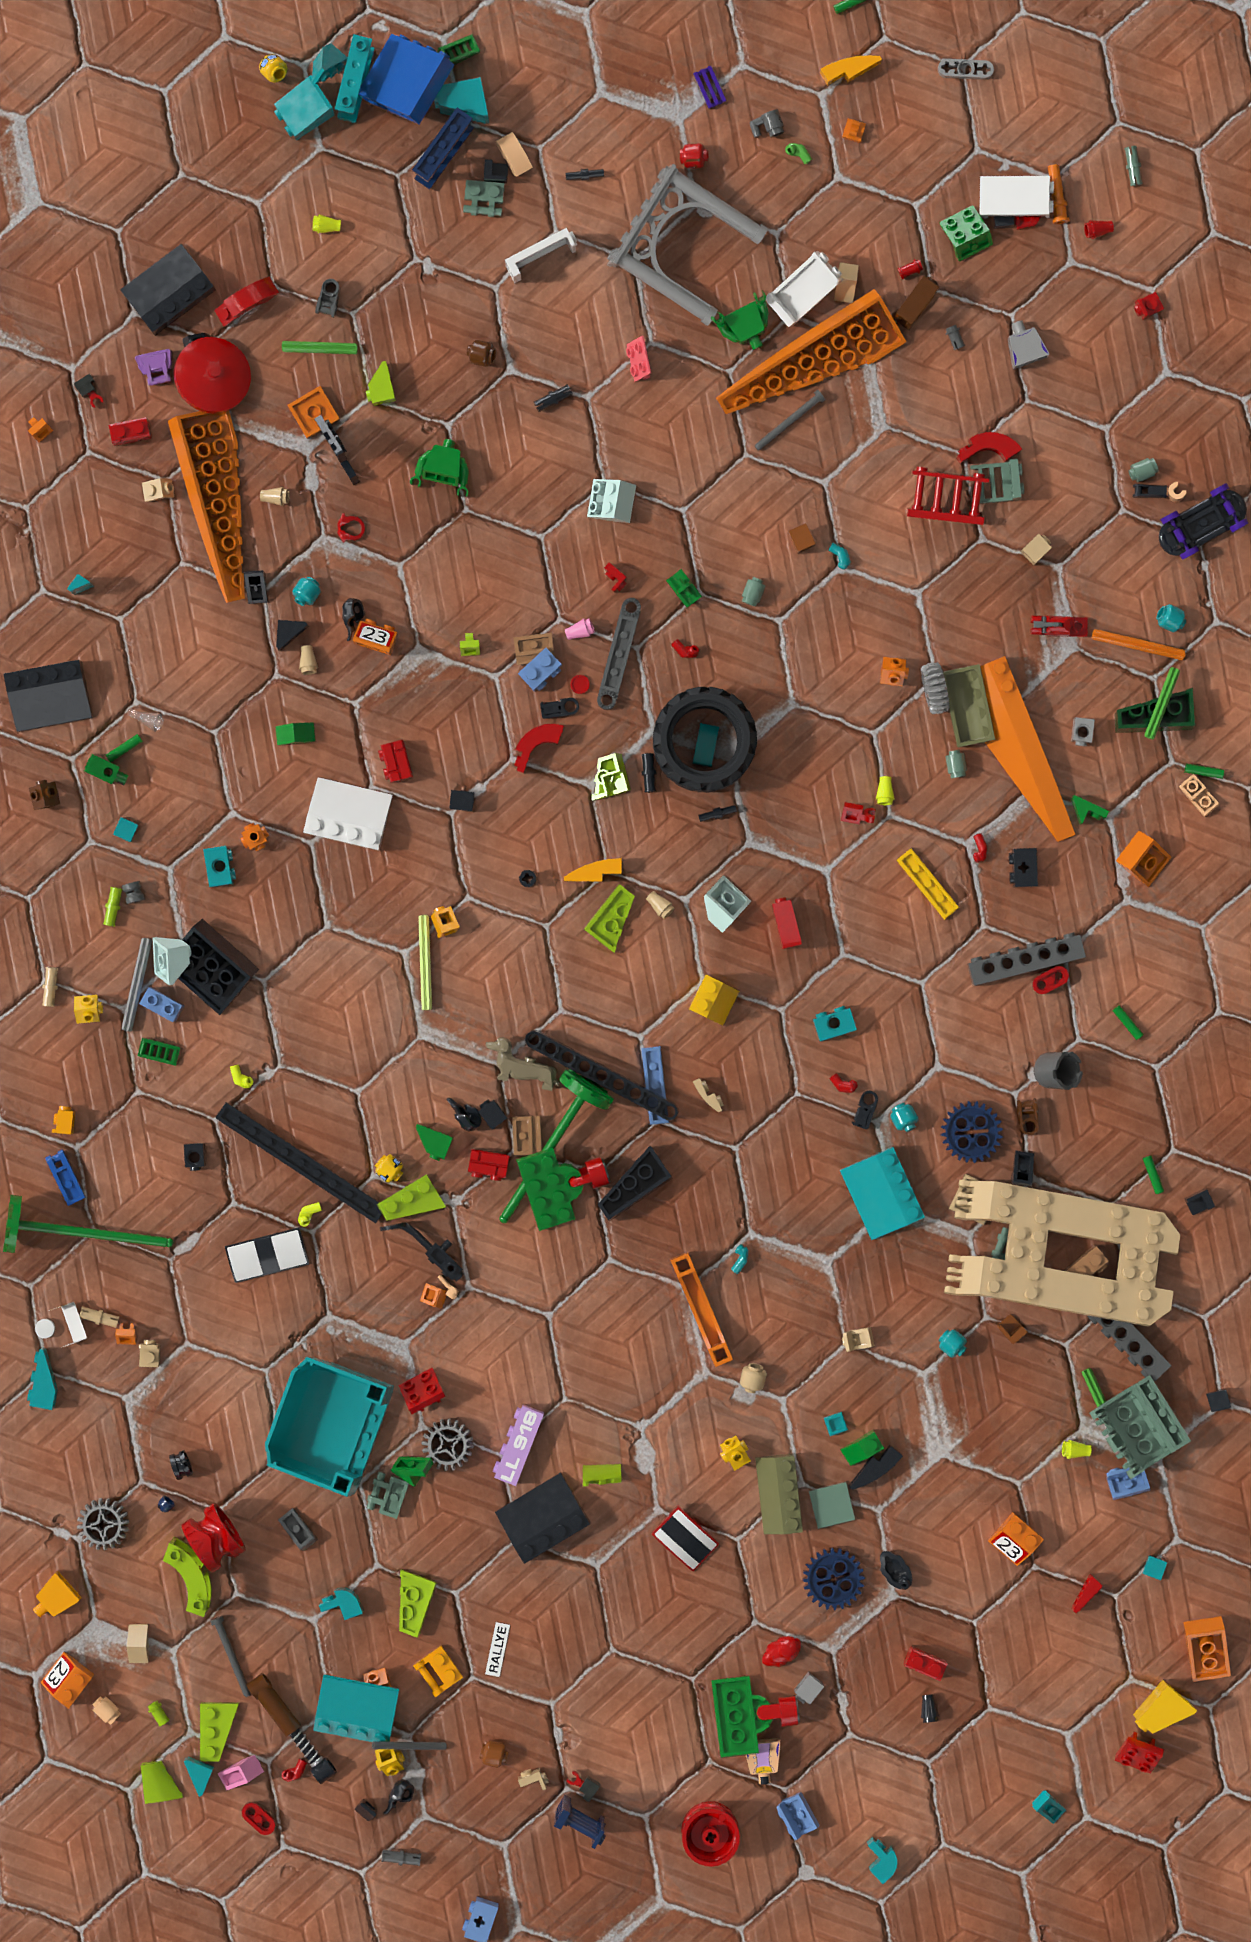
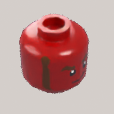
(693, 156)

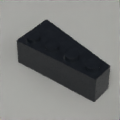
(638, 1182)

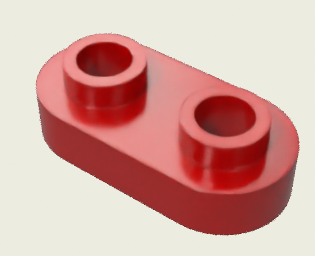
(1049, 979)
(256, 1820)

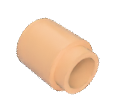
(106, 1709)

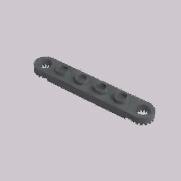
(619, 653)

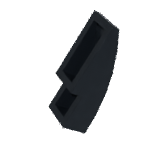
(875, 1468)

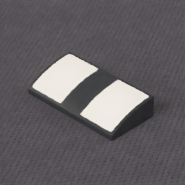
(267, 1254)

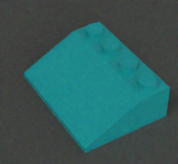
(882, 1193)
(355, 1709)

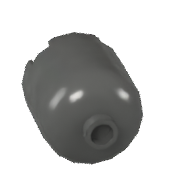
(1058, 1070)

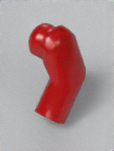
(982, 848)
(843, 1086)
(296, 1772)

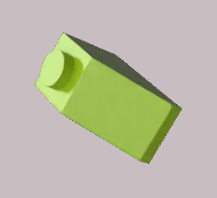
(380, 386)

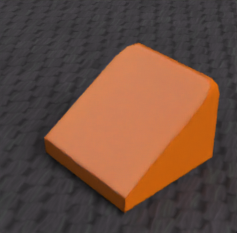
(433, 1296)

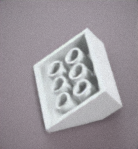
(348, 814)

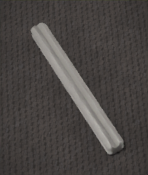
(136, 984)

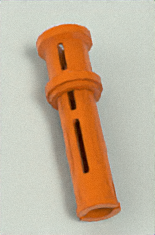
(1060, 204)

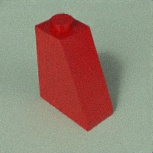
(786, 923)

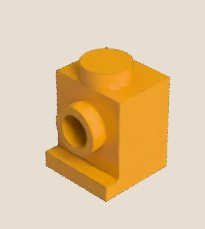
(446, 914)
(64, 1120)

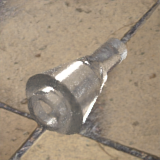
(151, 720)

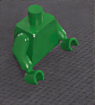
(745, 323)
(443, 465)

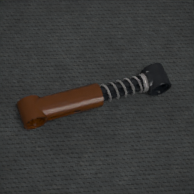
(263, 1691)

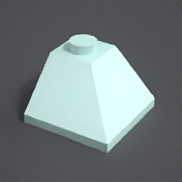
(724, 903)
(170, 958)

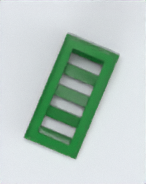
(455, 45)
(143, 1045)

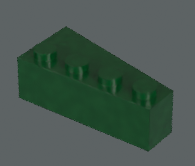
(1177, 716)

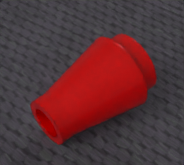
(1097, 228)

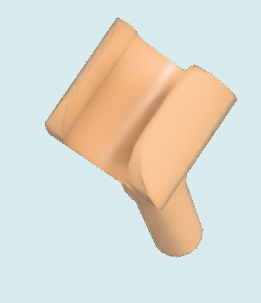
(452, 1291)

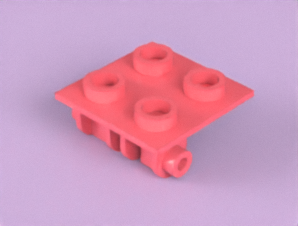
(639, 359)

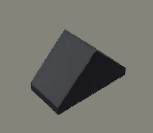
(256, 586)
(288, 631)

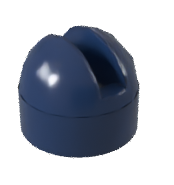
(165, 1504)

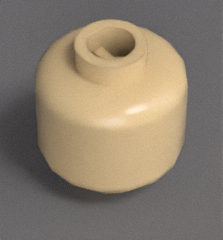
(753, 1378)

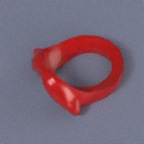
(346, 536)

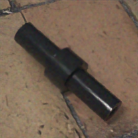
(584, 174)
(717, 813)

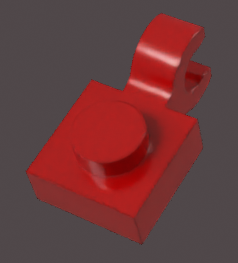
(854, 813)

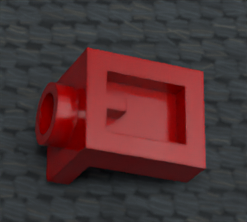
(1148, 306)
(613, 573)

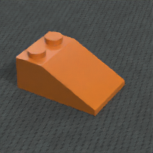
(1207, 1649)

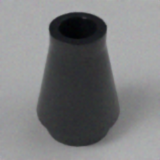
(929, 1709)

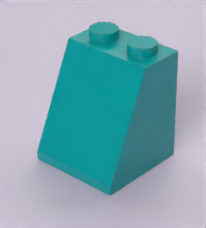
(465, 95)
(303, 109)

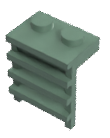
(1010, 479)

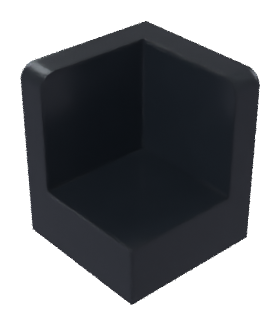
(495, 172)
(462, 800)
(1199, 1201)

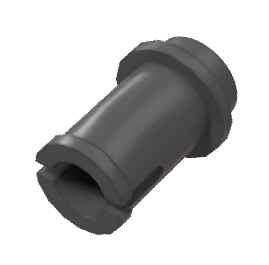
(955, 337)

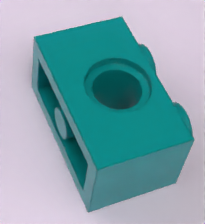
(212, 856)
(846, 1023)

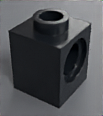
(492, 1113)
(194, 1147)

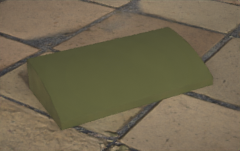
(968, 706)

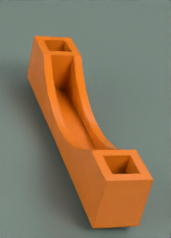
(701, 1309)

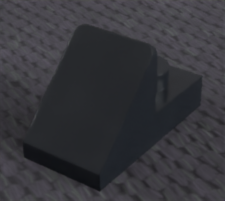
(1022, 1168)

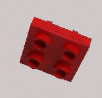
(422, 1391)
(1139, 1754)

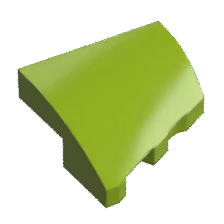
(611, 777)
(601, 1474)
(157, 1783)

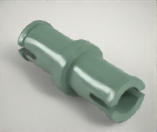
(1133, 166)

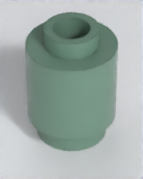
(1143, 469)
(753, 591)
(956, 764)

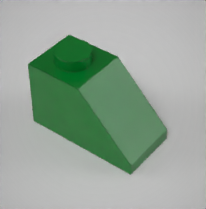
(434, 1142)
(862, 1448)

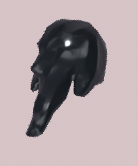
(352, 611)
(469, 1119)
(402, 1792)

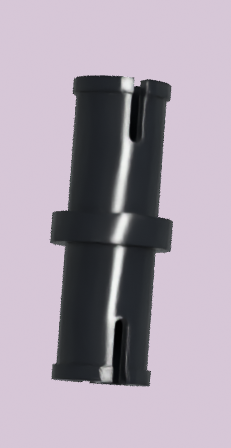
(553, 398)
(649, 773)

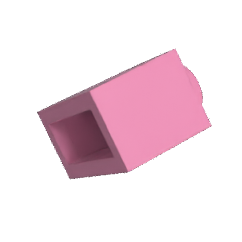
(241, 1772)

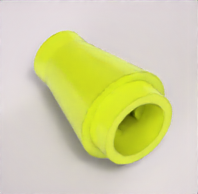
(325, 224)
(885, 791)
(1074, 1449)

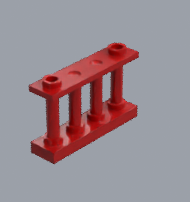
(955, 513)

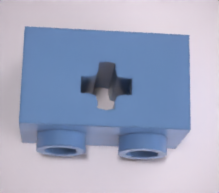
(161, 1004)
(480, 1931)

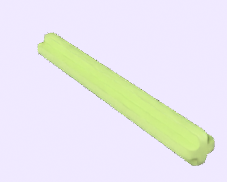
(425, 962)

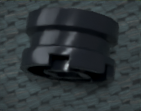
(181, 1465)

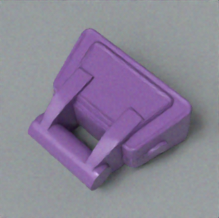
(153, 363)

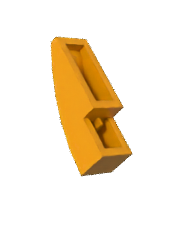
(849, 68)
(593, 871)

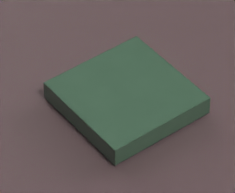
(831, 1505)

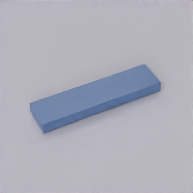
(654, 1079)

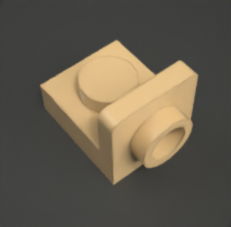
(149, 1354)

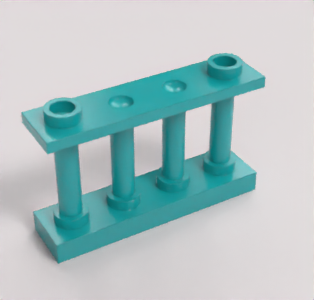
(355, 72)

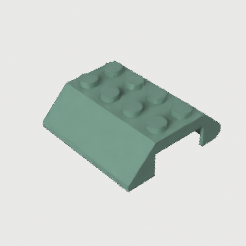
(1140, 1426)

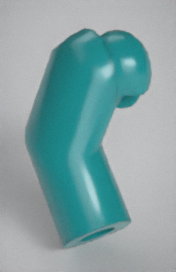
(843, 556)
(742, 1260)

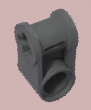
(328, 299)

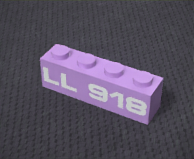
(519, 1444)

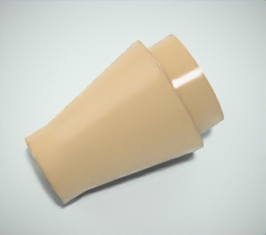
(275, 496)
(307, 661)
(660, 905)

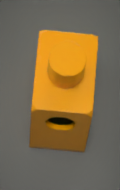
(56, 1596)

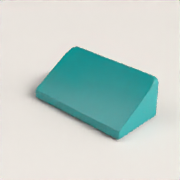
(79, 585)

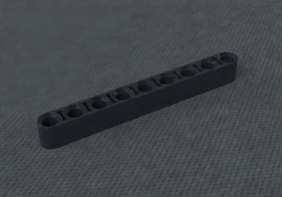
(592, 1075)

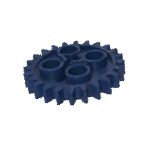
(970, 1114)
(838, 1595)

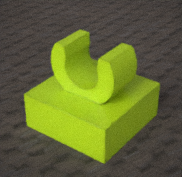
(470, 646)

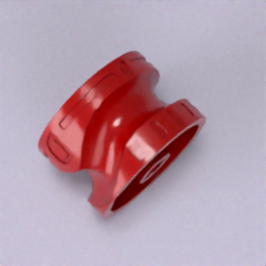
(213, 1537)
(720, 1844)

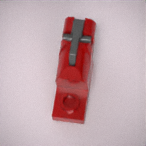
(1059, 626)

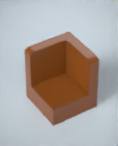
(801, 538)
(1011, 1329)

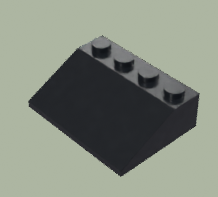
(168, 289)
(48, 695)
(215, 968)
(542, 1518)

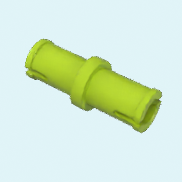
(112, 906)

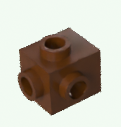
(44, 795)

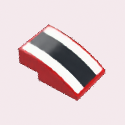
(685, 1538)

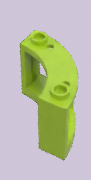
(194, 1574)

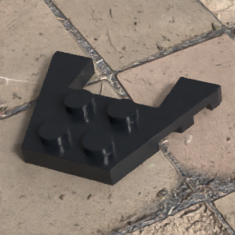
(337, 447)

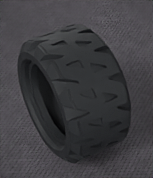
(713, 699)

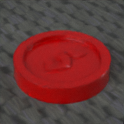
(579, 684)

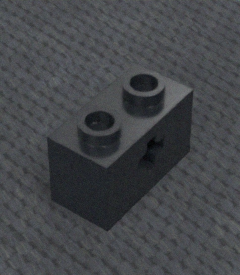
(1030, 876)

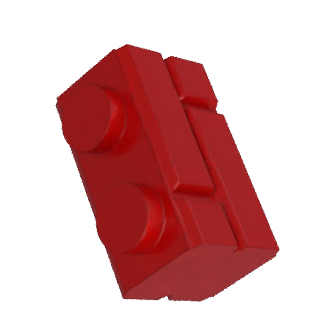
(130, 431)
(396, 761)
(489, 1164)
(925, 1663)

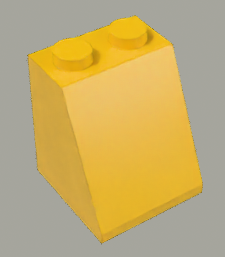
(713, 1000)
(1162, 1709)

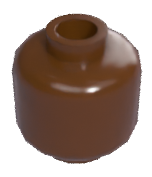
(481, 353)

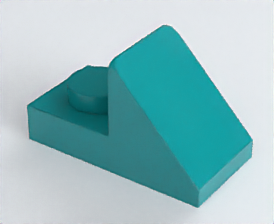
(1048, 1807)

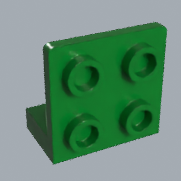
(967, 233)

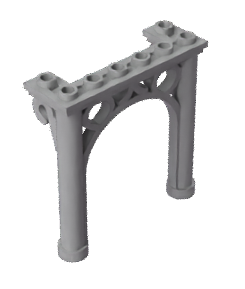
(704, 200)

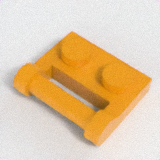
(443, 1667)

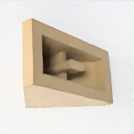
(846, 289)
(138, 1643)

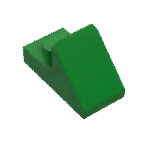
(1082, 807)
(412, 1468)

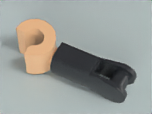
(1159, 491)

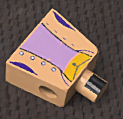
(766, 1761)

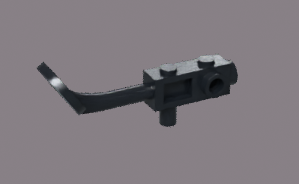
(436, 1253)

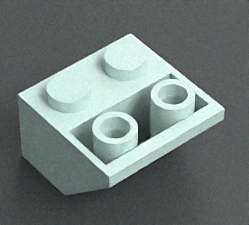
(611, 500)

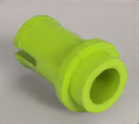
(158, 1713)

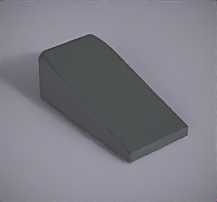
(297, 1530)

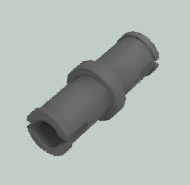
(401, 1857)

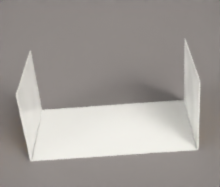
(74, 1322)

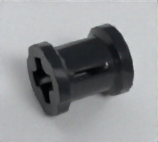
(522, 875)

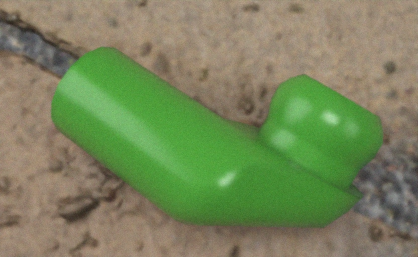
(798, 150)

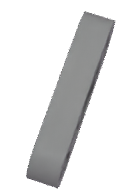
(979, 74)

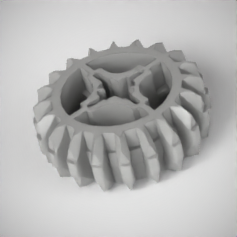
(935, 688)
(461, 1435)
(103, 1531)

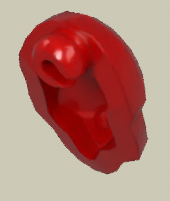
(781, 1651)

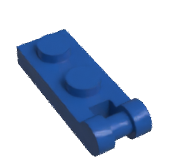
(65, 1178)

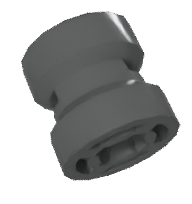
(133, 897)

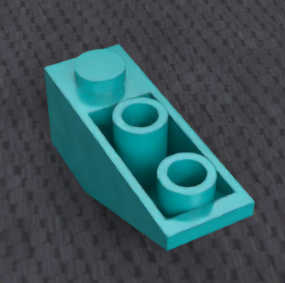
(328, 63)
(44, 1387)

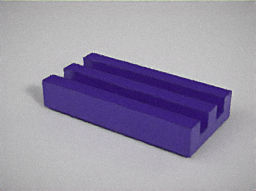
(703, 72)

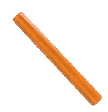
(1138, 644)

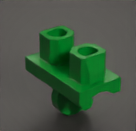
(684, 588)

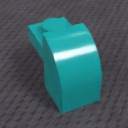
(346, 1599)
(885, 1864)

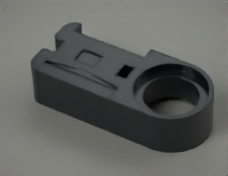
(557, 709)
(865, 1112)

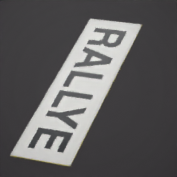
(497, 1649)

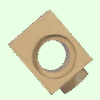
(1036, 548)

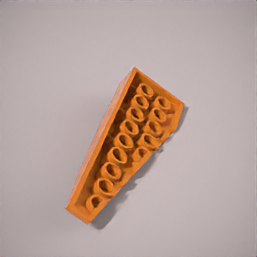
(838, 344)
(209, 465)
(1020, 750)

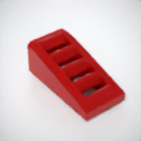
(1088, 1591)

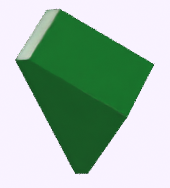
(295, 733)

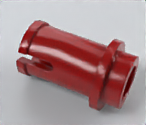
(910, 269)

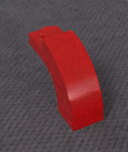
(246, 299)
(990, 441)
(541, 734)

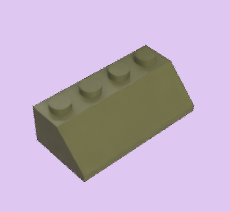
(779, 1494)

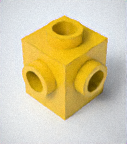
(87, 1009)
(735, 1452)
(389, 1761)

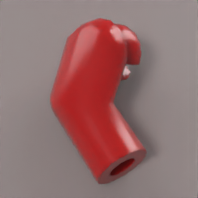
(685, 651)

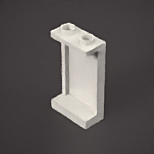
(1016, 196)
(538, 250)
(804, 288)

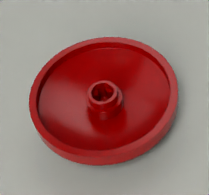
(212, 375)

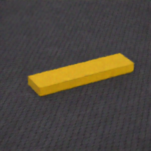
(927, 883)

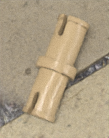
(50, 986)
(99, 1317)

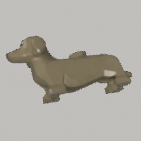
(520, 1068)

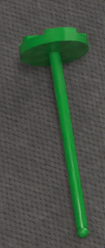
(586, 1091)
(14, 1223)

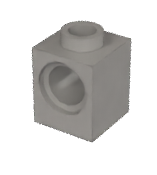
(1088, 724)
(808, 1688)

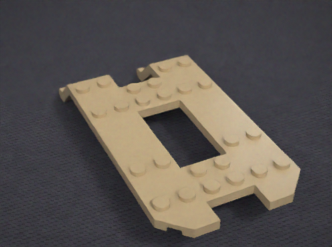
(1026, 1280)

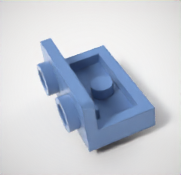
(540, 669)
(1122, 1486)
(797, 1815)

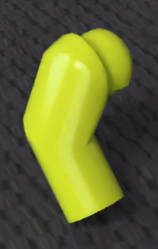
(240, 1079)
(306, 1213)

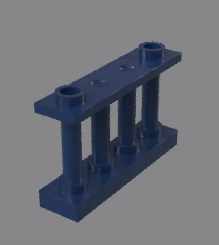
(443, 148)
(567, 1815)

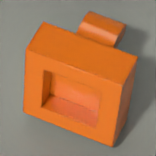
(853, 130)
(39, 429)
(125, 1336)

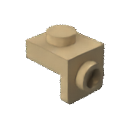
(158, 489)
(858, 1339)
(529, 1776)

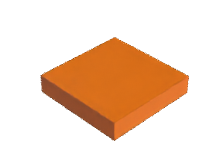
(310, 407)

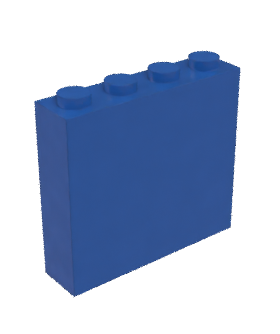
(406, 78)

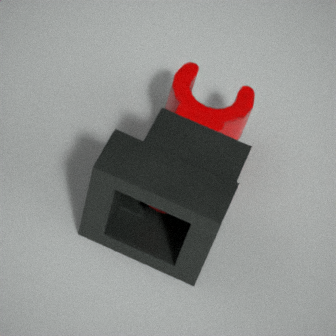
(86, 388)
(588, 1787)

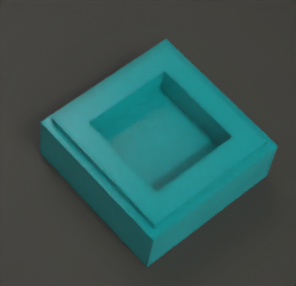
(125, 829)
(835, 1423)
(1154, 1567)

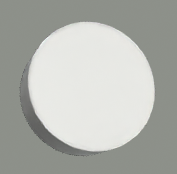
(45, 1328)

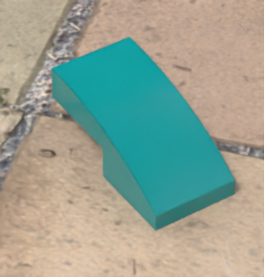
(705, 745)

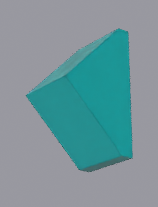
(199, 1773)

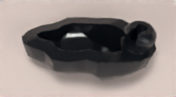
(895, 1570)

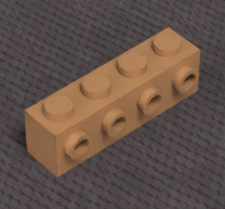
(1088, 1263)

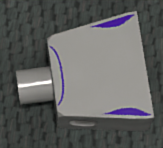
(1025, 346)

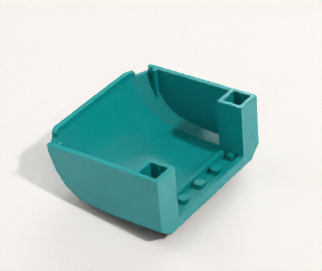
(327, 1425)

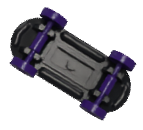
(1203, 522)

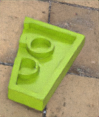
(610, 918)
(412, 1200)
(415, 1600)
(215, 1725)

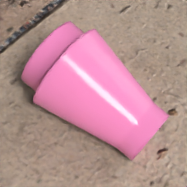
(581, 629)

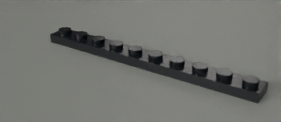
(299, 1162)

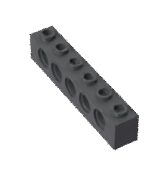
(979, 976)
(1158, 1364)

